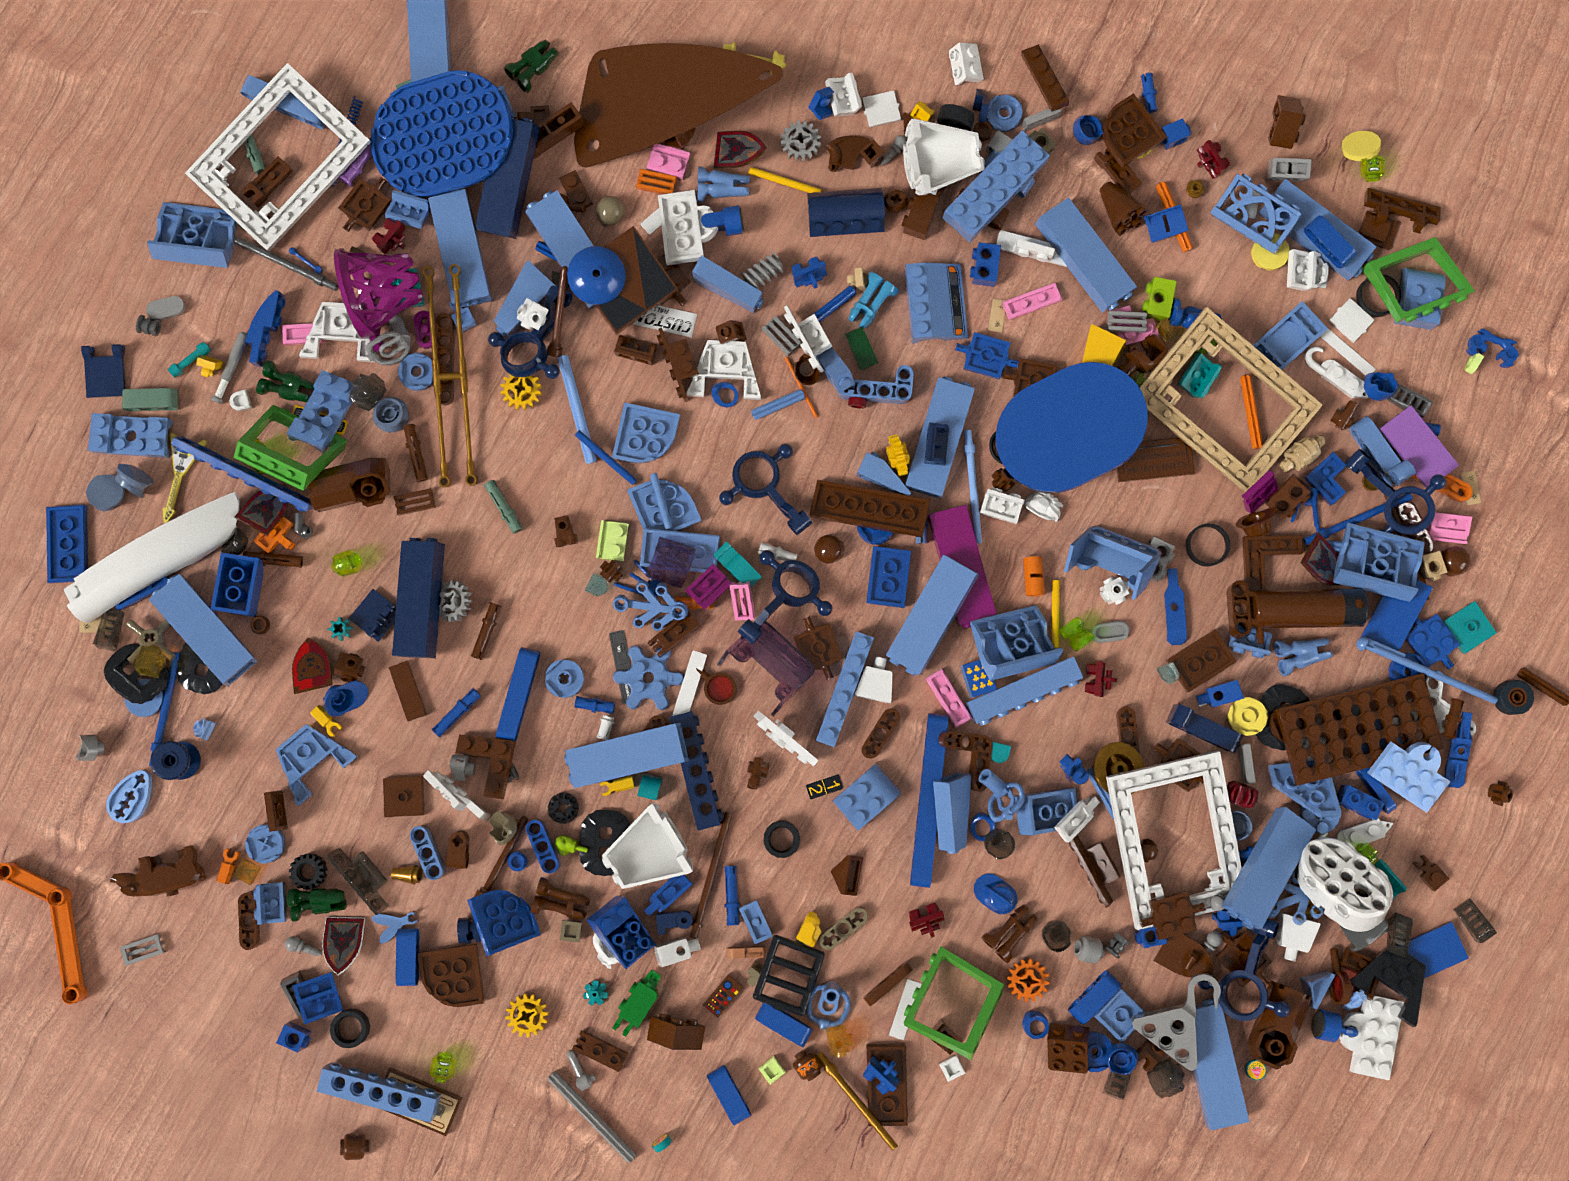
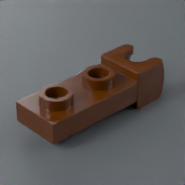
(1122, 177)
(267, 181)
(1152, 1052)

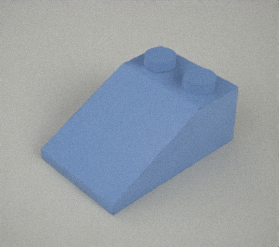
(1044, 810)

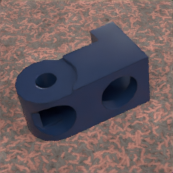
(681, 919)

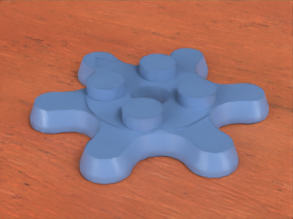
(641, 690)

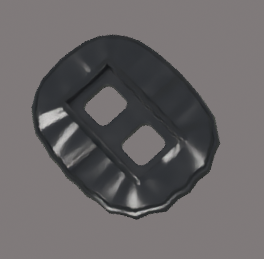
(186, 674)
(126, 684)
(1271, 700)
(590, 838)

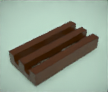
(398, 505)

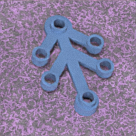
(653, 606)
(1299, 896)

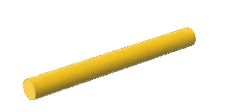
(782, 180)
(1055, 613)

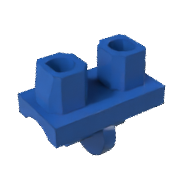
(810, 274)
(1074, 770)
(1227, 922)
(884, 1072)

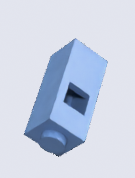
(836, 370)

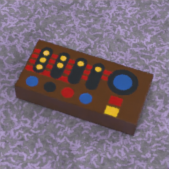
(723, 995)

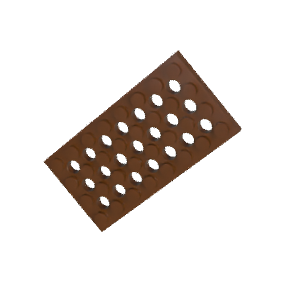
(1343, 702)

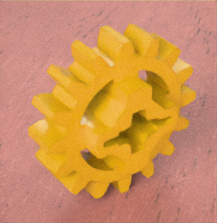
(519, 397)
(897, 455)
(529, 1022)

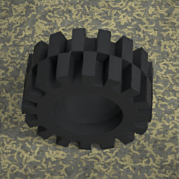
(316, 862)

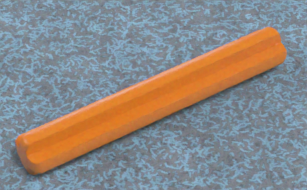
(1168, 202)
(1251, 411)

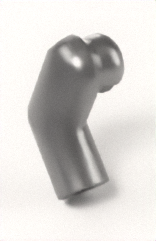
(300, 528)

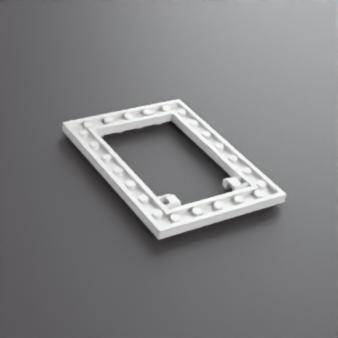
(213, 183)
(1120, 788)

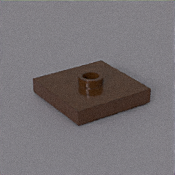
(403, 796)
(275, 810)

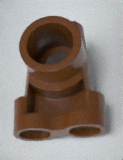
(1343, 418)
(564, 536)
(757, 769)

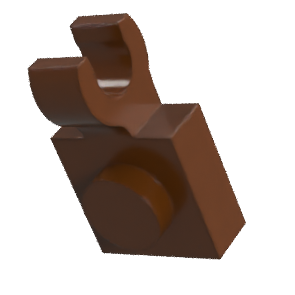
(536, 113)

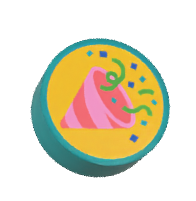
(1255, 1070)
(661, 1143)

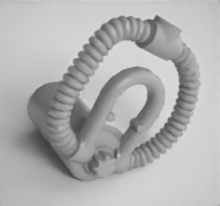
(400, 337)

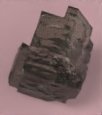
(367, 391)
(1166, 1078)

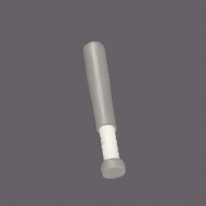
(233, 360)

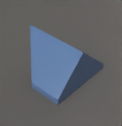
(1316, 986)

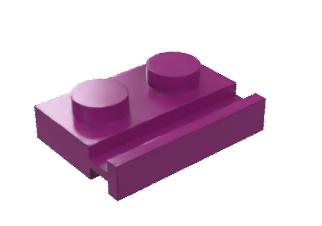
(1260, 492)
(708, 587)

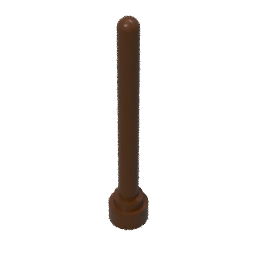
(555, 348)
(502, 859)

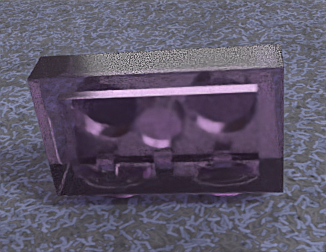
(671, 562)

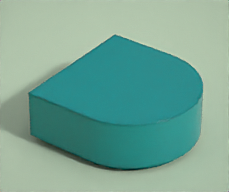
(1000, 752)

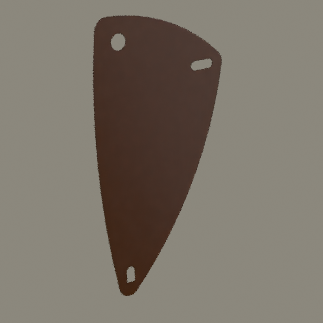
(660, 94)

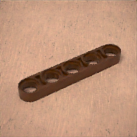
(448, 350)

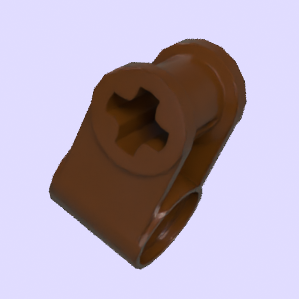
(458, 853)

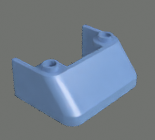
(1115, 554)

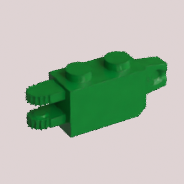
(639, 1002)

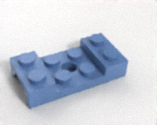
(329, 394)
(111, 433)

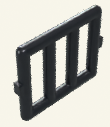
(765, 977)

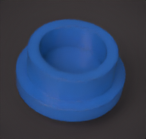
(517, 861)

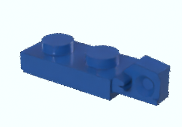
(668, 893)

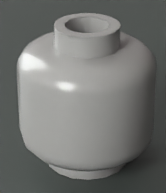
(1089, 949)

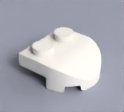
(1305, 270)

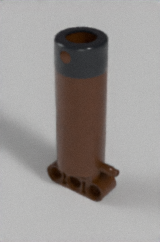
(1294, 609)

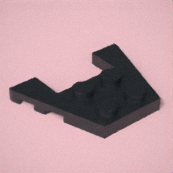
(1399, 974)

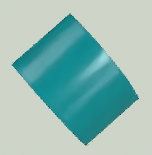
(650, 786)

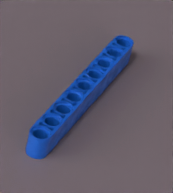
(926, 816)

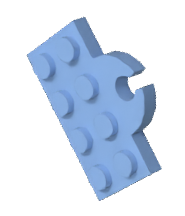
(1411, 773)

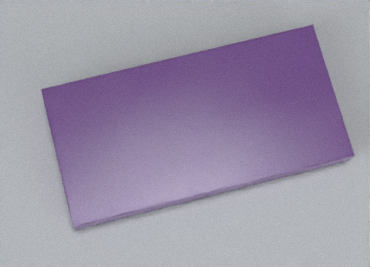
(1418, 445)

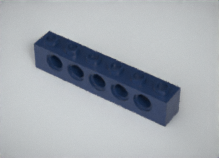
(702, 820)

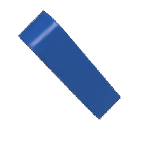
(518, 694)

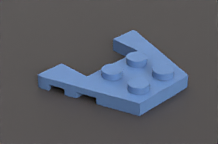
(303, 753)

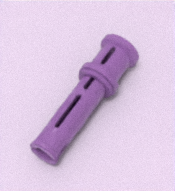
(356, 166)

